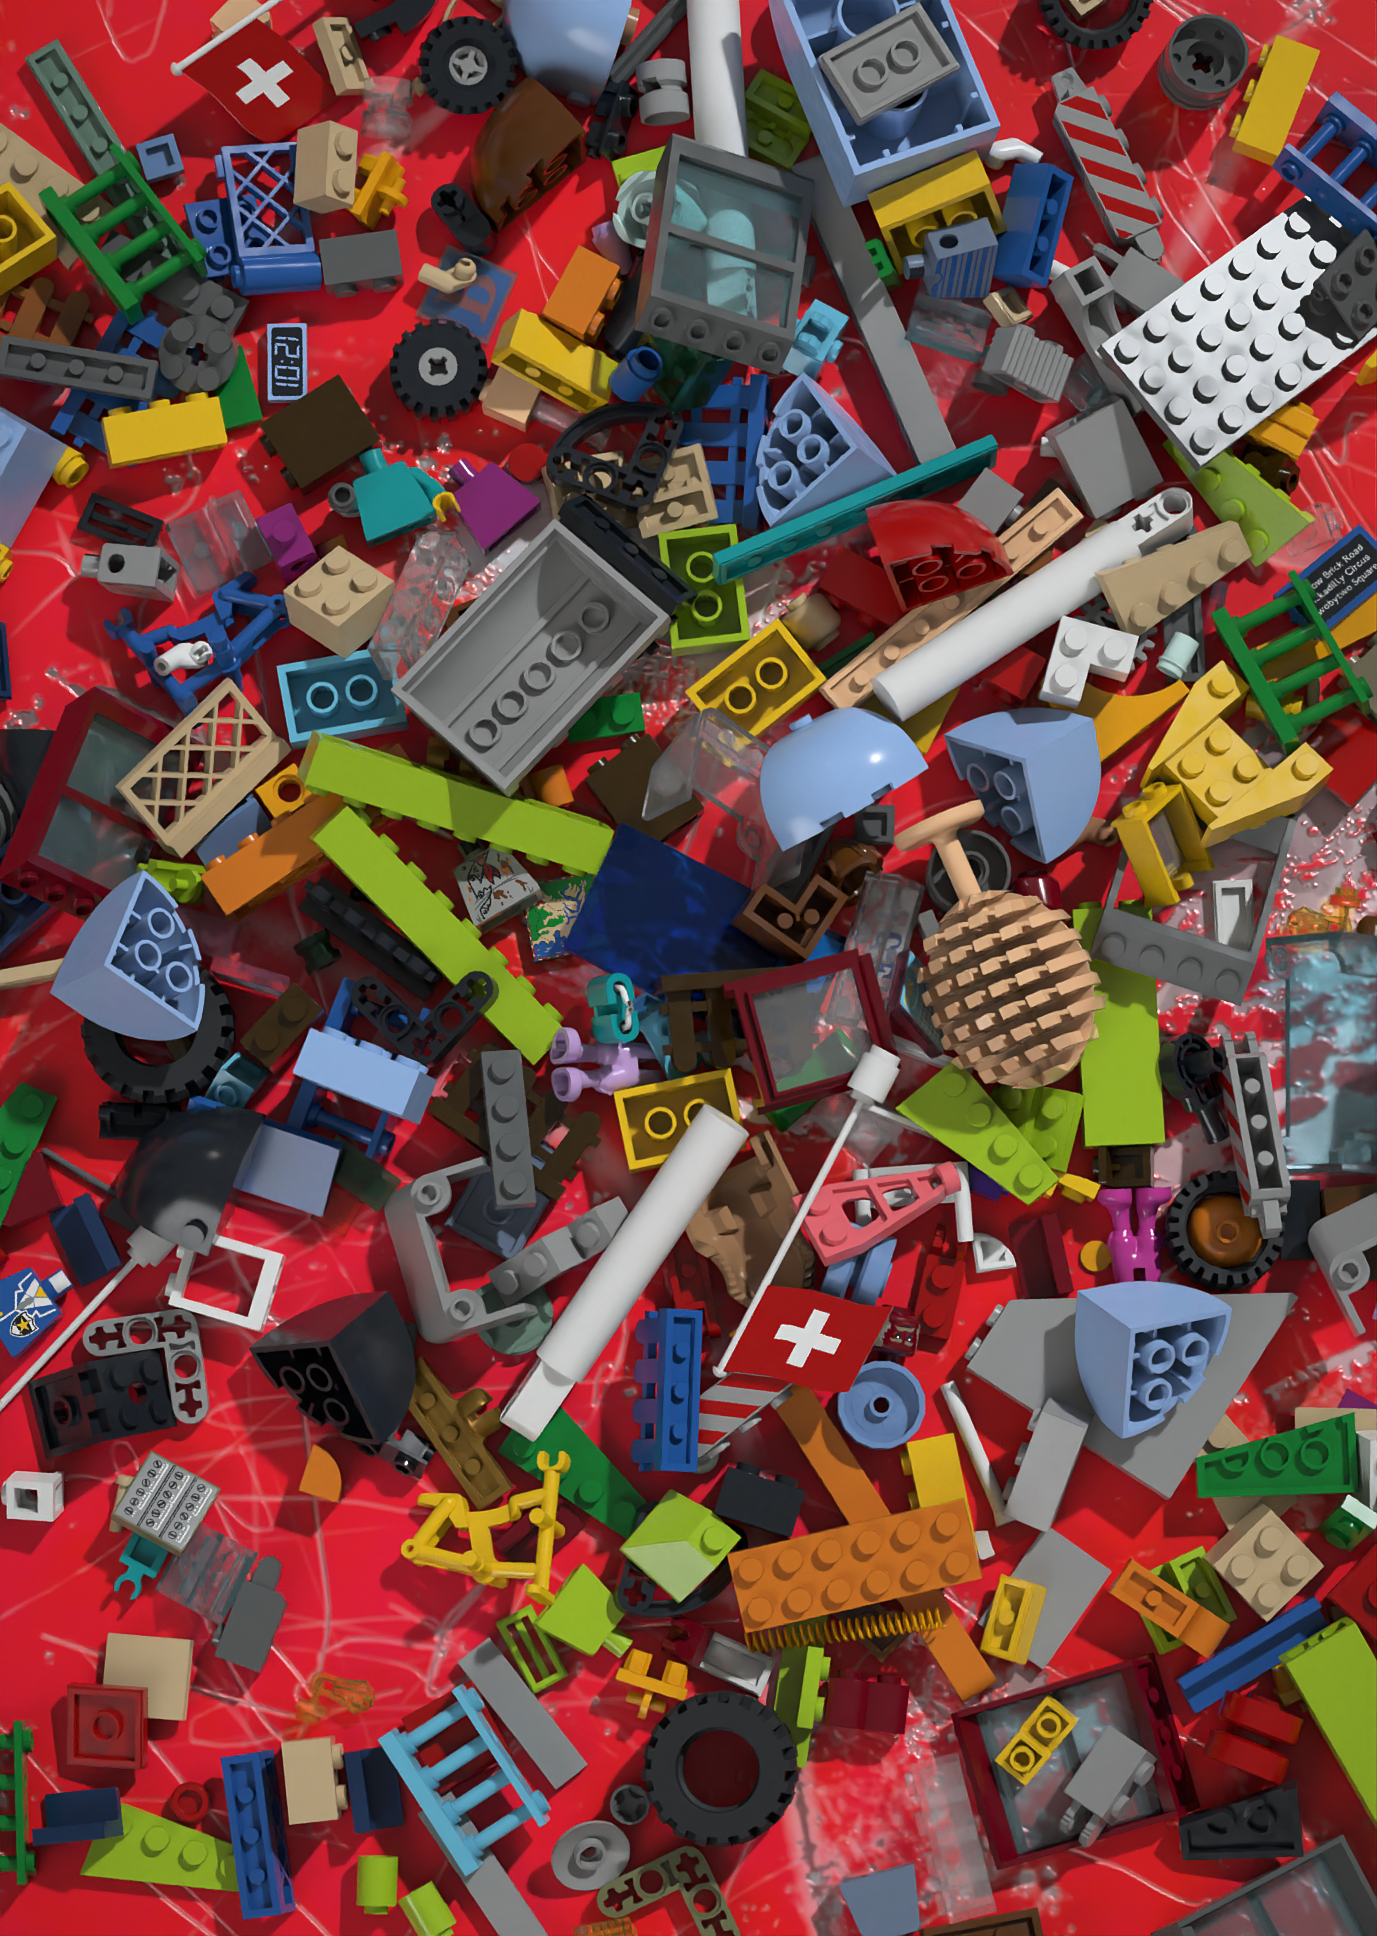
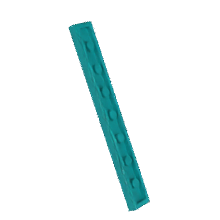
(850, 510)

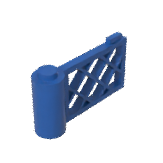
(268, 267)

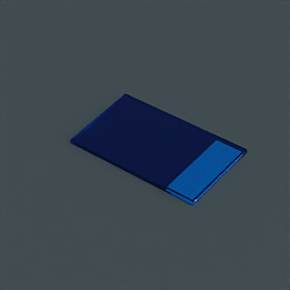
(668, 916)

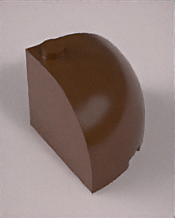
(523, 152)

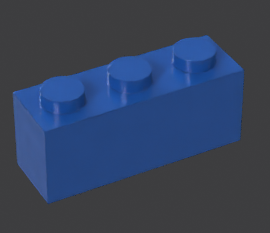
(1034, 223)

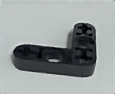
(418, 1029)

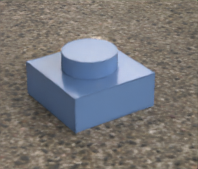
(160, 158)

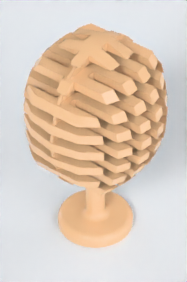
(1003, 972)

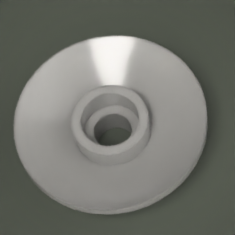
(591, 1867)

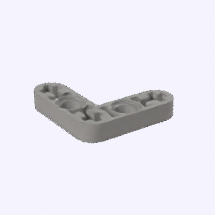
(174, 1348)

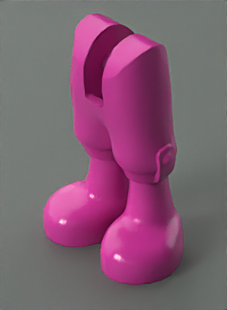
(1140, 1250)

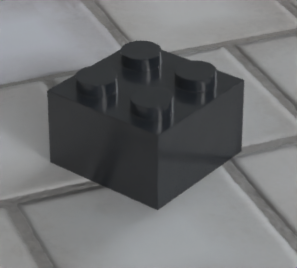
(759, 1500)

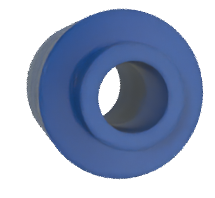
(636, 374)

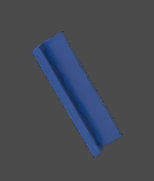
(1250, 1655)
(258, 1834)

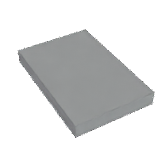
(888, 64)
(1071, 1584)

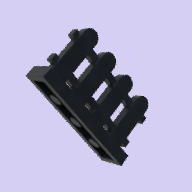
(628, 557)
(370, 937)

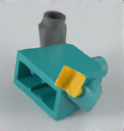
(391, 499)

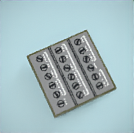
(165, 1504)

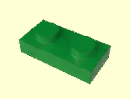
(609, 719)
(1348, 1524)

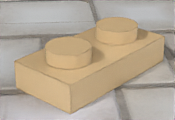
(341, 54)

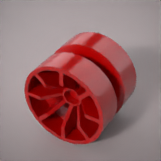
(1257, 1726)

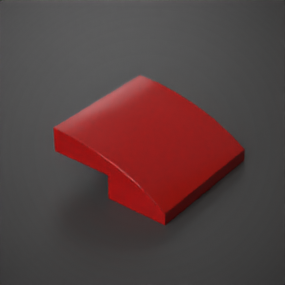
(1350, 747)
(452, 1739)

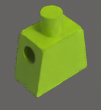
(584, 1615)

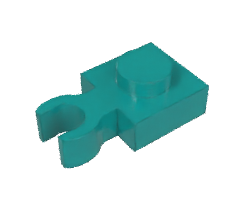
(142, 1558)

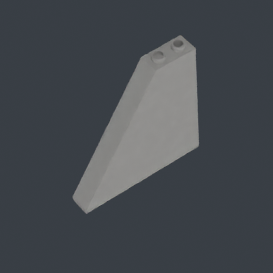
(1034, 1358)

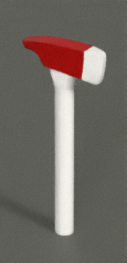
(1007, 1530)

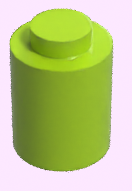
(377, 1883)
(428, 1911)

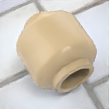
(812, 621)

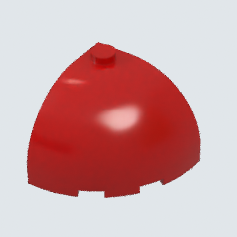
(934, 550)

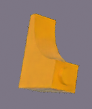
(1120, 717)

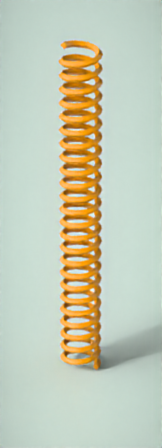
(842, 1634)

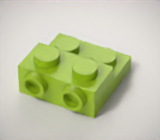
(1044, 1118)

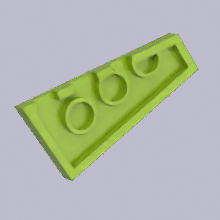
(1242, 496)
(972, 1125)
(163, 1854)

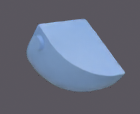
(566, 43)
(813, 455)
(26, 466)
(833, 770)
(1032, 773)
(135, 965)
(1145, 1349)

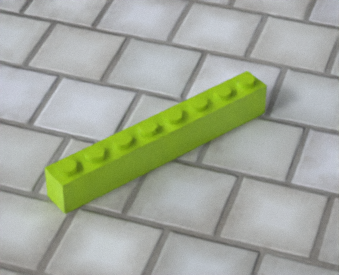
(453, 803)
(433, 929)

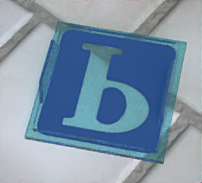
(474, 306)

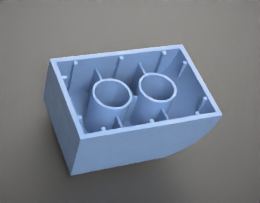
(904, 140)

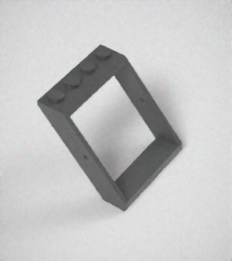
(1183, 956)

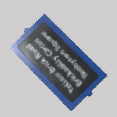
(1341, 579)

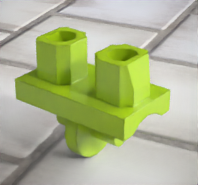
(178, 879)

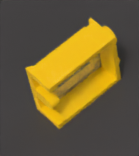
(1162, 842)

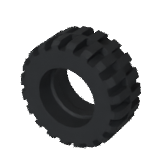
(175, 1080)
(666, 1778)

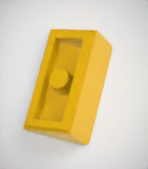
(1013, 1619)

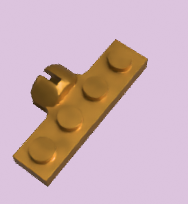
(460, 1433)

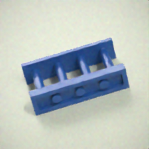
(1359, 134)
(307, 1108)

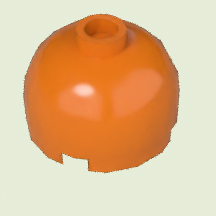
(1222, 1232)

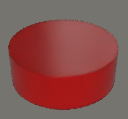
(526, 463)
(190, 1801)

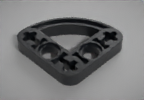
(636, 474)
(654, 1609)

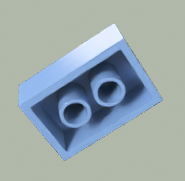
(365, 1073)

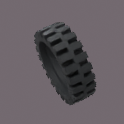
(1104, 38)
(1184, 1255)

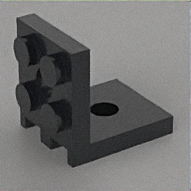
(101, 1403)

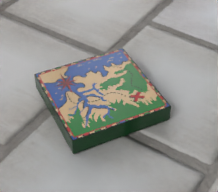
(554, 915)

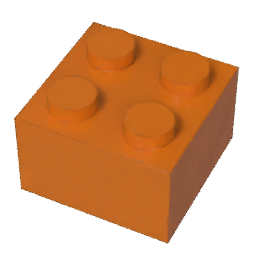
(584, 296)

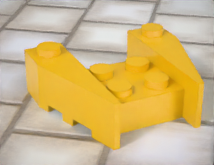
(1221, 773)

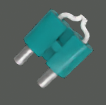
(613, 1009)

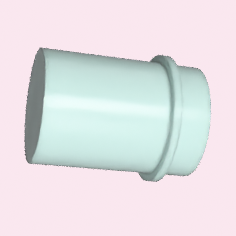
(1177, 655)

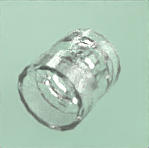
(387, 108)

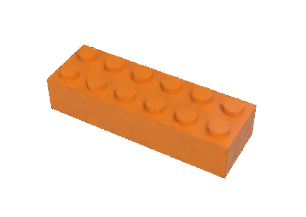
(278, 857)
(854, 1565)

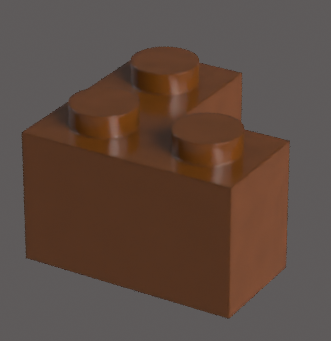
(789, 927)

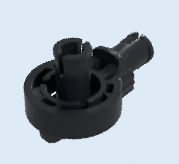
(1195, 1080)

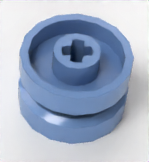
(863, 1273)
(885, 1429)

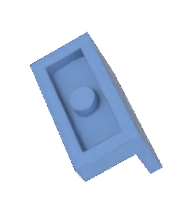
(235, 826)

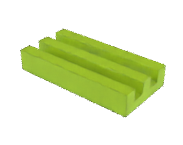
(548, 1679)

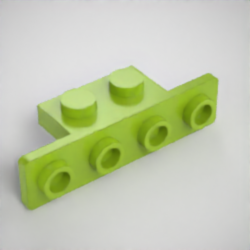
(798, 1686)

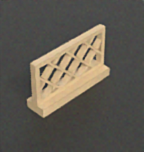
(216, 797)

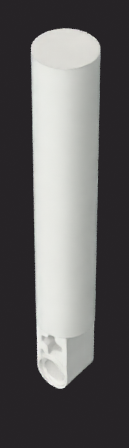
(717, 74)
(1028, 606)
(625, 1269)

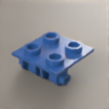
(212, 226)

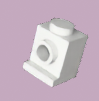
(24, 1505)

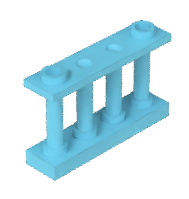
(447, 1814)

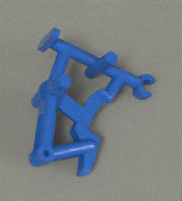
(228, 656)

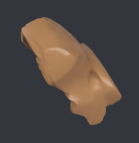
(748, 1221)

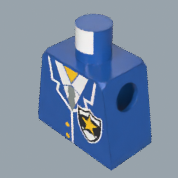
(29, 1308)

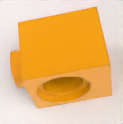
(270, 792)

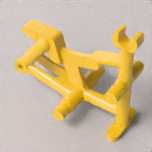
(480, 1562)

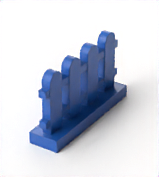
(86, 427)
(735, 436)
(678, 1390)

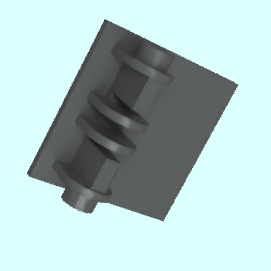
(1352, 284)

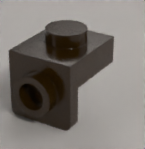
(1274, 467)
(1124, 1167)

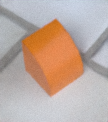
(322, 1476)

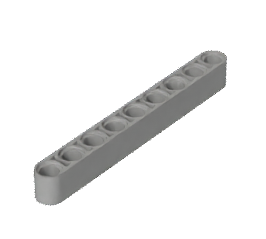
(875, 318)

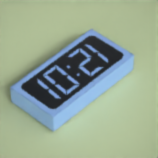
(287, 362)

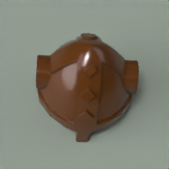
(847, 864)

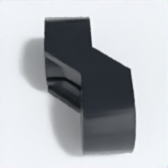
(452, 207)

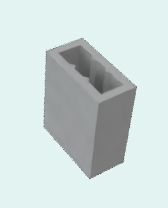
(1104, 457)

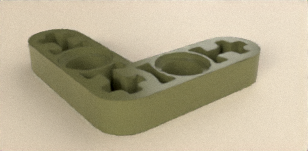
(672, 1881)

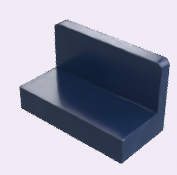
(86, 1240)
(373, 1790)
(81, 1816)

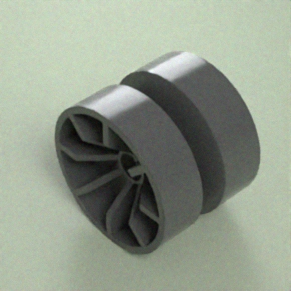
(986, 859)

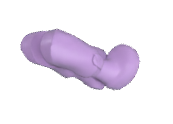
(616, 1061)

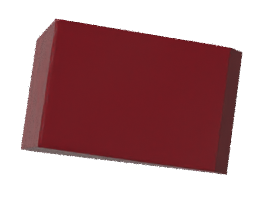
(35, 1195)

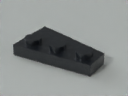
(1247, 1827)

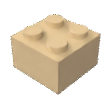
(339, 601)
(1263, 1561)
(313, 1779)

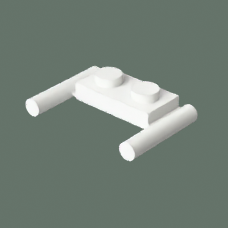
(904, 1196)

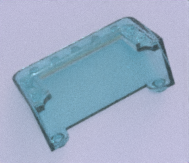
(1329, 1051)

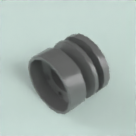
(1207, 42)

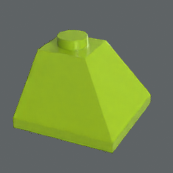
(679, 1544)

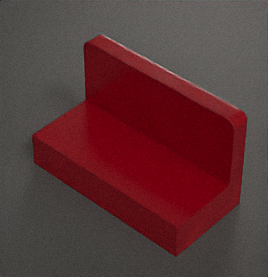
(1040, 1257)
(520, 1541)

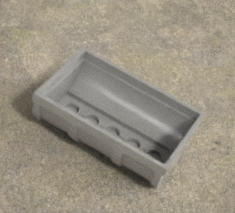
(530, 657)

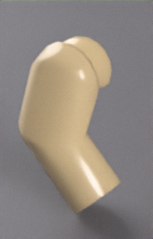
(451, 280)

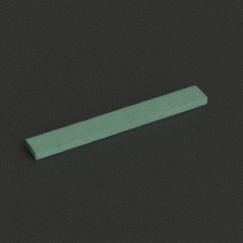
(90, 132)

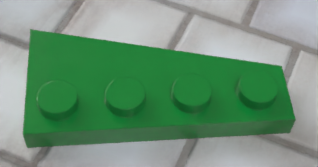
(21, 1127)
(1295, 1462)
(591, 1478)

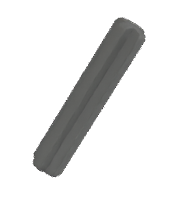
(648, 40)

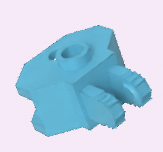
(816, 340)

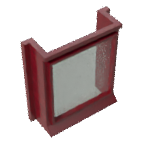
(810, 1026)

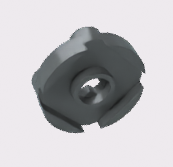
(218, 344)

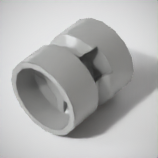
(663, 95)

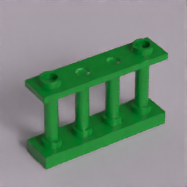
(107, 266)
(1270, 694)
(25, 1861)

